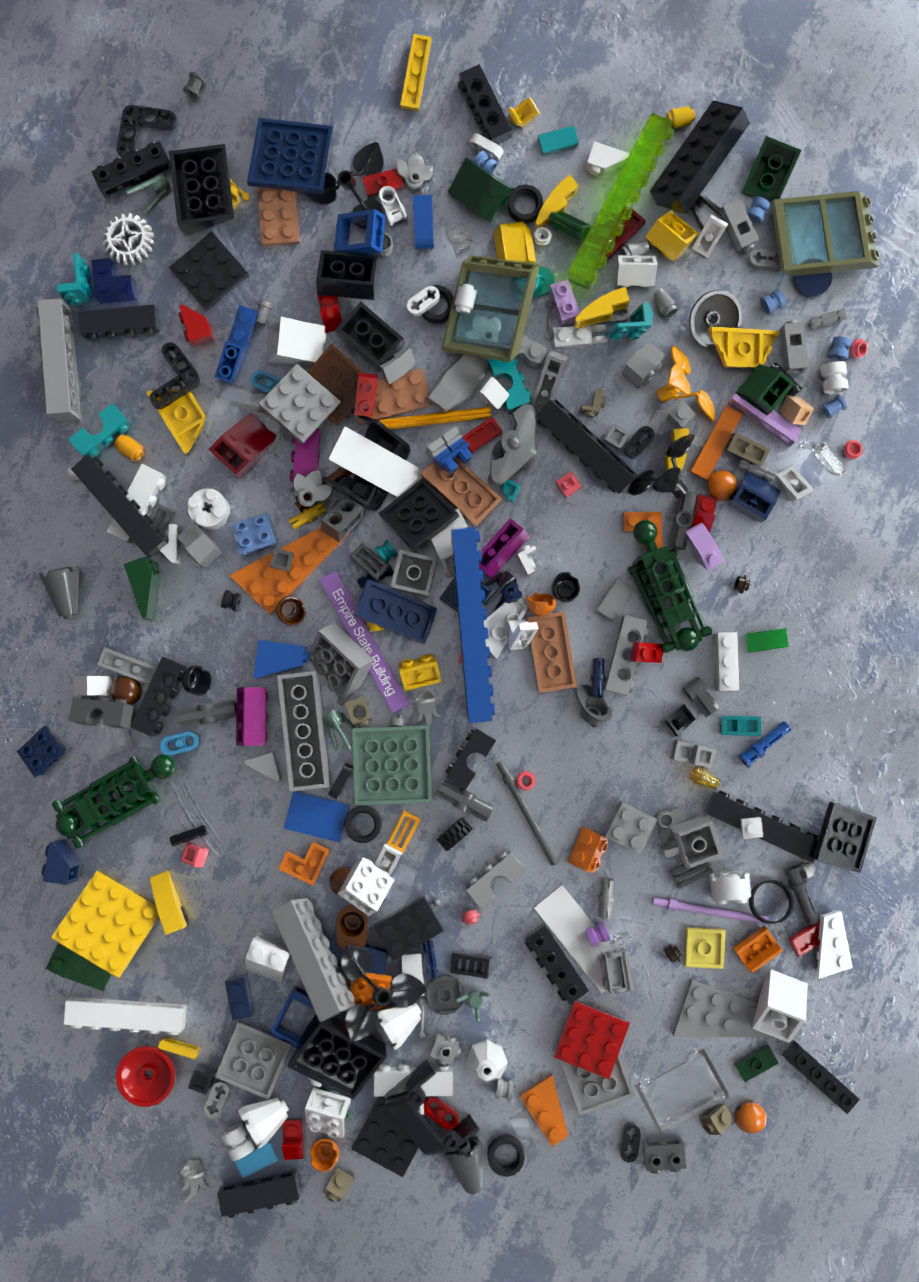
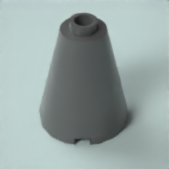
(63, 590)
(468, 1164)

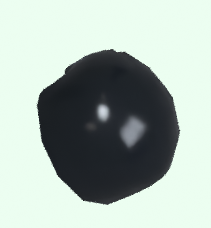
(565, 587)
(196, 680)

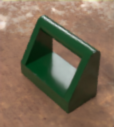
(569, 226)

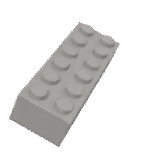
(59, 360)
(303, 731)
(313, 958)

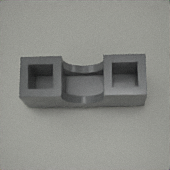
(86, 710)

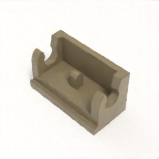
(748, 449)

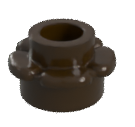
(741, 584)
(673, 953)

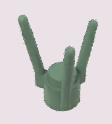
(158, 183)
(334, 721)
(474, 1000)

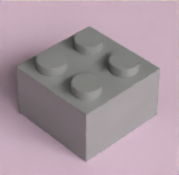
(414, 573)
(630, 827)

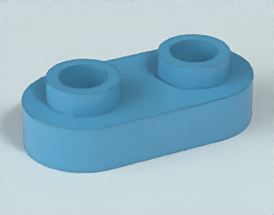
(269, 383)
(180, 743)

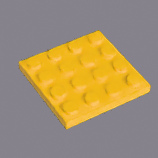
(107, 924)

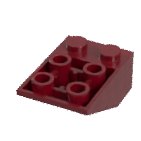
(243, 444)

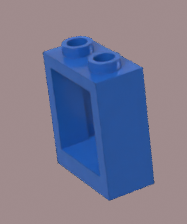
(374, 232)
(282, 1033)

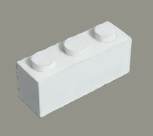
(726, 661)

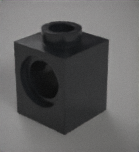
(202, 1079)

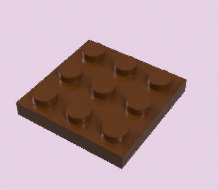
(339, 377)

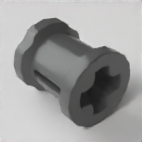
(194, 85)

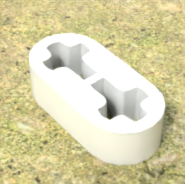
(481, 143)
(420, 297)

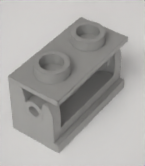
(617, 971)

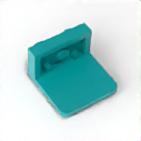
(78, 291)
(640, 322)

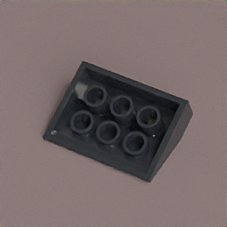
(201, 187)
(334, 1059)

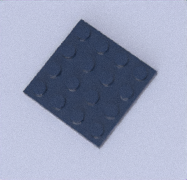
(290, 156)

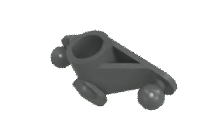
(515, 448)

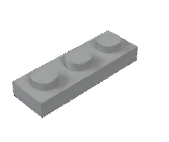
(126, 665)

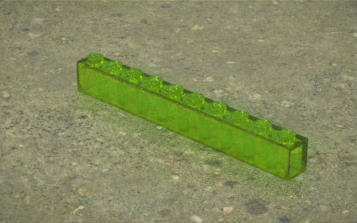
(620, 201)

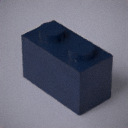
(239, 997)

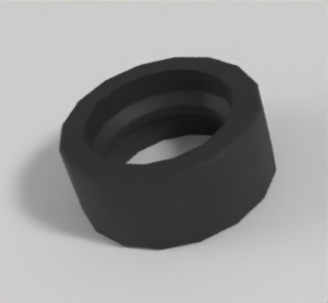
(521, 190)
(436, 319)
(348, 824)
(511, 1170)

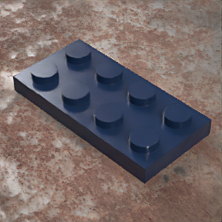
(395, 611)

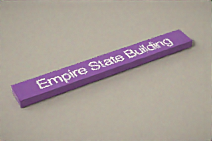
(361, 635)

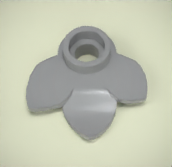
(414, 169)
(313, 485)
(674, 817)

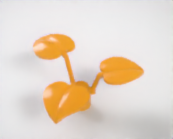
(678, 383)

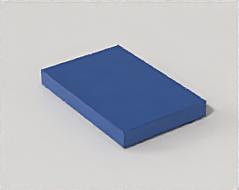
(316, 816)

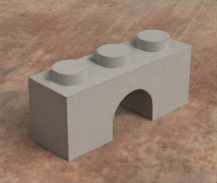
(506, 866)

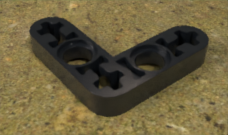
(138, 120)
(182, 375)

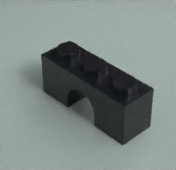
(459, 772)

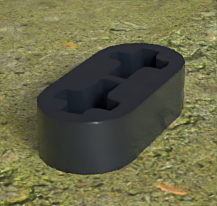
(636, 439)
(341, 781)
(625, 1142)

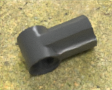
(698, 692)

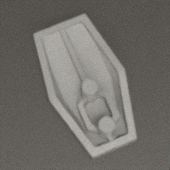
(458, 382)

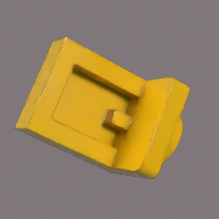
(523, 113)

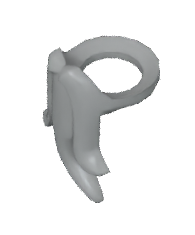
(426, 706)
(193, 1175)

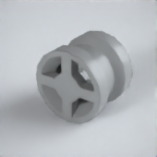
(504, 1089)

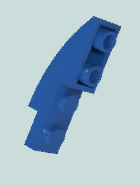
(237, 344)

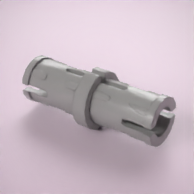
(606, 899)

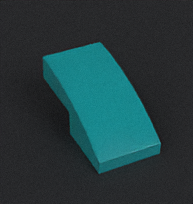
(741, 725)

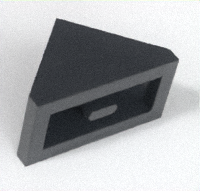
(678, 721)

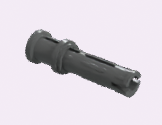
(799, 885)

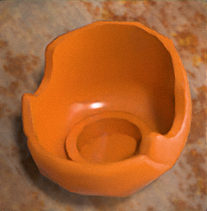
(722, 485)
(541, 604)
(750, 1118)
(324, 1154)

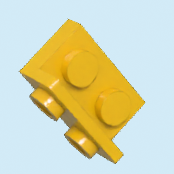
(419, 672)

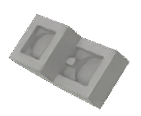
(398, 366)
(615, 599)
(693, 754)

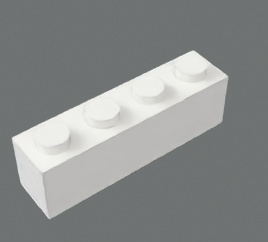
(144, 491)
(439, 1085)

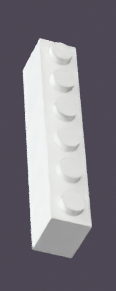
(125, 1015)

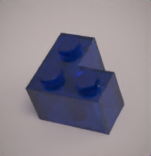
(109, 286)

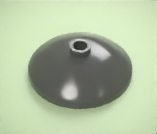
(724, 312)

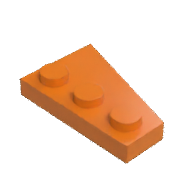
(546, 1110)

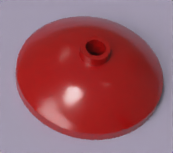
(138, 1086)

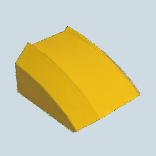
(514, 242)

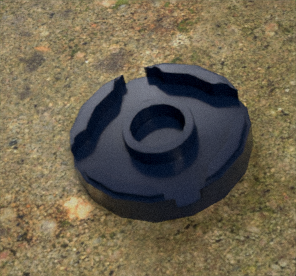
(813, 284)

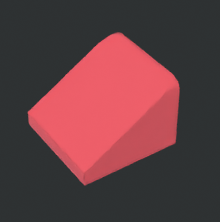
(194, 855)

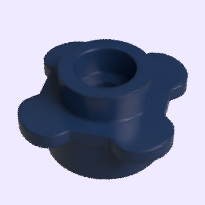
(515, 596)

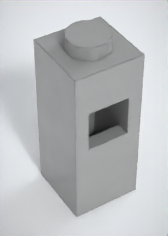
(739, 226)
(794, 347)

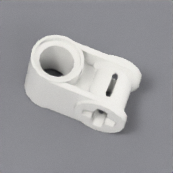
(393, 208)

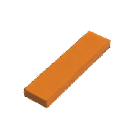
(716, 443)

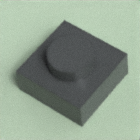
(282, 560)

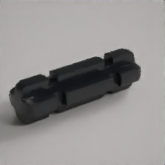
(188, 835)

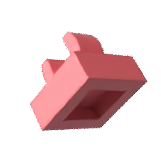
(568, 484)

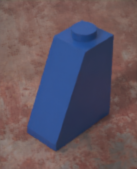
(278, 658)

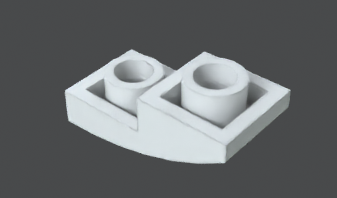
(413, 965)

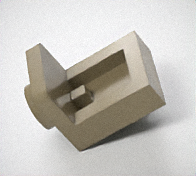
(598, 401)
(717, 1120)
(337, 1185)

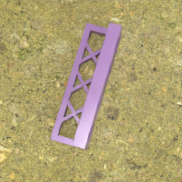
(772, 423)

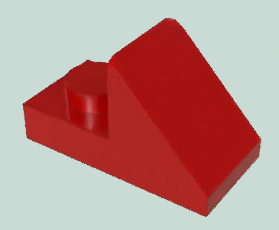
(329, 312)
(704, 511)
(293, 1139)

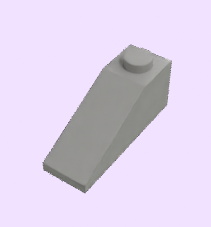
(549, 379)

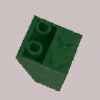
(765, 388)

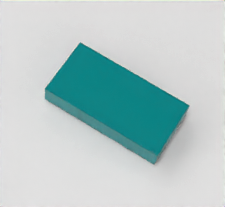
(558, 140)

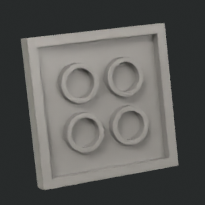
(299, 403)
(253, 1060)
(594, 1091)

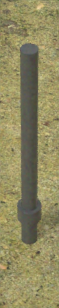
(509, 779)

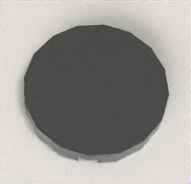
(442, 994)

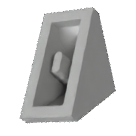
(266, 765)

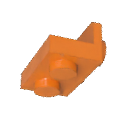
(588, 850)
(757, 949)

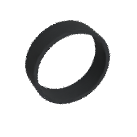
(790, 899)

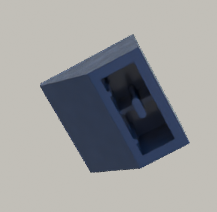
(755, 497)
(61, 863)

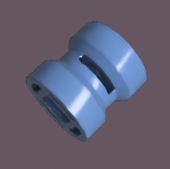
(485, 162)
(758, 209)
(772, 302)
(840, 348)

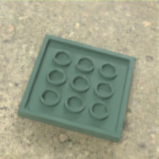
(392, 765)

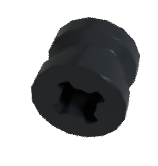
(231, 600)

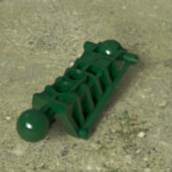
(686, 638)
(118, 781)

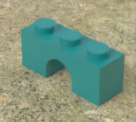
(517, 393)
(113, 424)

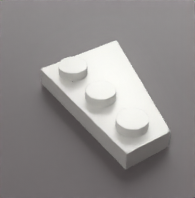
(498, 622)
(834, 948)

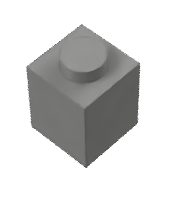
(680, 415)

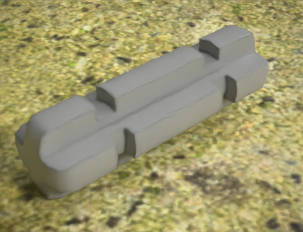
(828, 318)
(756, 470)

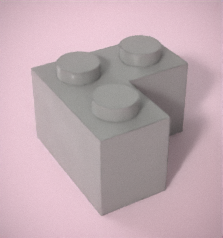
(642, 365)
(200, 547)

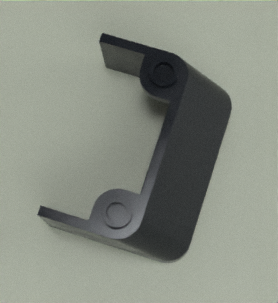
(359, 488)
(403, 1104)

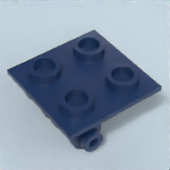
(41, 751)

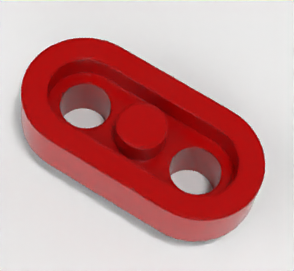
(440, 1112)

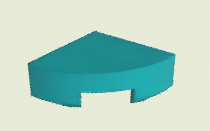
(510, 490)

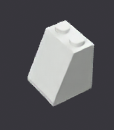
(295, 342)
(443, 545)
(268, 957)
(781, 1006)

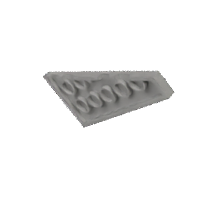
(716, 1014)

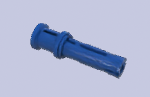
(757, 749)

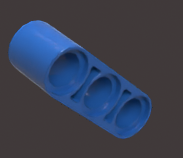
(423, 222)

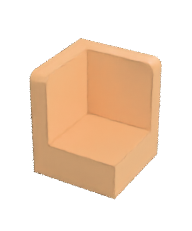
(796, 410)

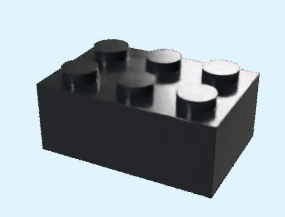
(347, 275)
(370, 336)
(408, 927)

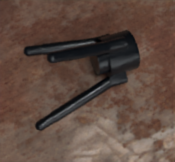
(700, 202)
(503, 581)

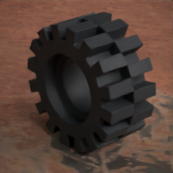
(454, 834)

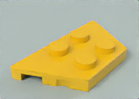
(742, 346)
(183, 419)

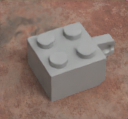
(693, 842)

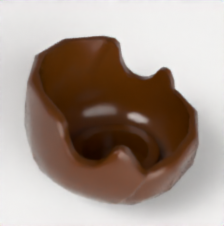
(290, 610)
(126, 689)
(337, 878)

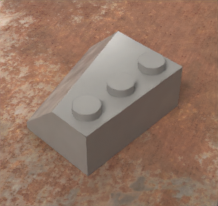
(340, 661)

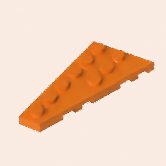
(271, 585)

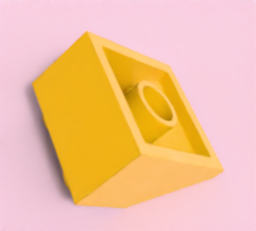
(671, 235)

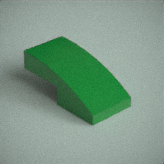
(767, 640)

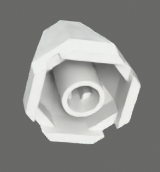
(397, 1023)
(486, 1061)
(264, 1119)

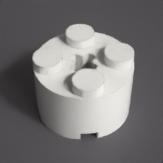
(198, 505)
(730, 886)

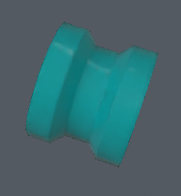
(386, 551)

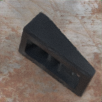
(471, 972)

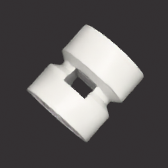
(834, 378)
(237, 1141)

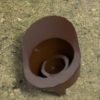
(351, 927)

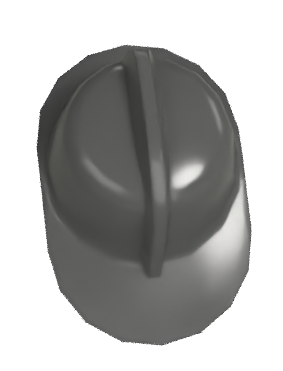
(592, 709)

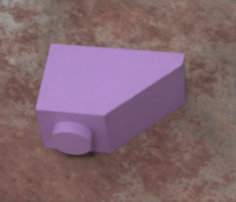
(704, 547)

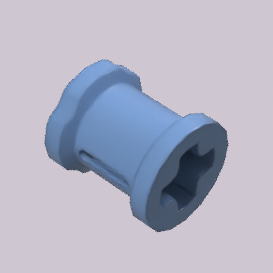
(833, 406)

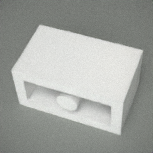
(636, 270)

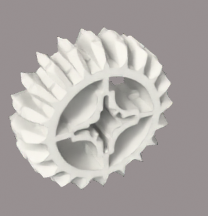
(142, 238)

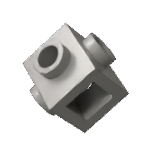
(445, 1042)

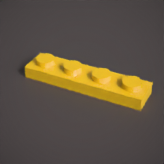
(416, 72)

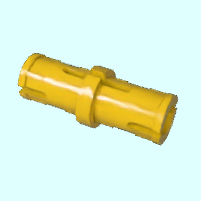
(308, 515)

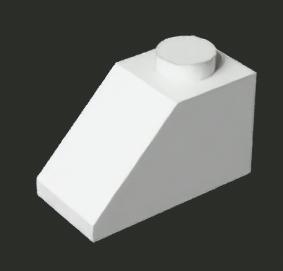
(605, 159)

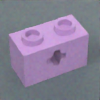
(564, 302)

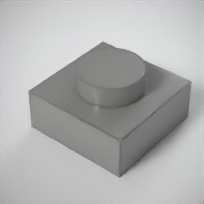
(616, 436)

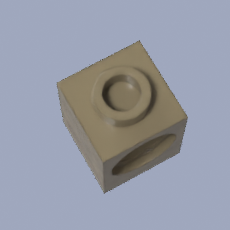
(352, 705)

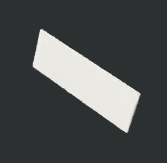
(374, 463)
(569, 926)

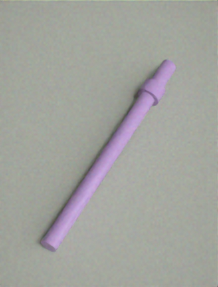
(673, 904)

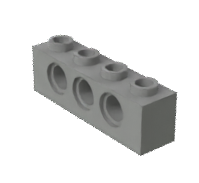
(613, 683)

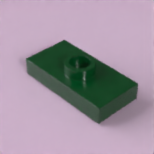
(756, 1063)

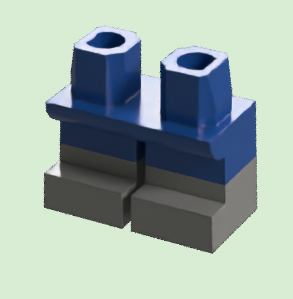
(447, 449)

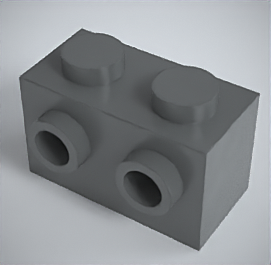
(664, 1155)

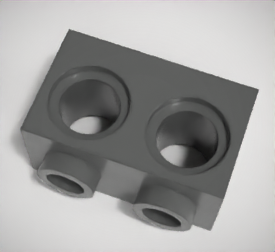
(344, 520)

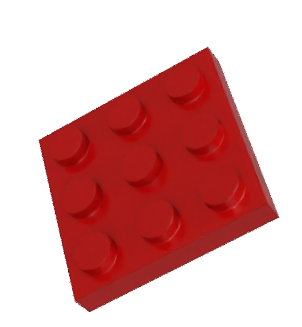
(591, 1039)

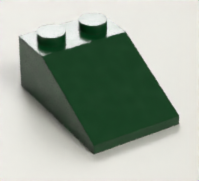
(771, 169)
(480, 190)
(145, 583)
(75, 968)

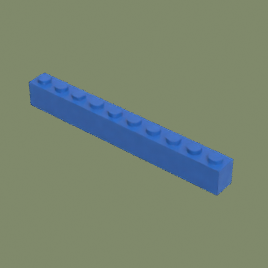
(471, 624)

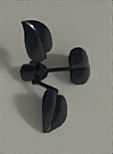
(367, 161)
(671, 480)
(405, 992)

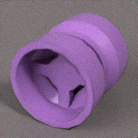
(598, 934)

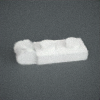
(573, 337)

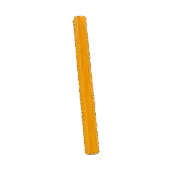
(437, 418)

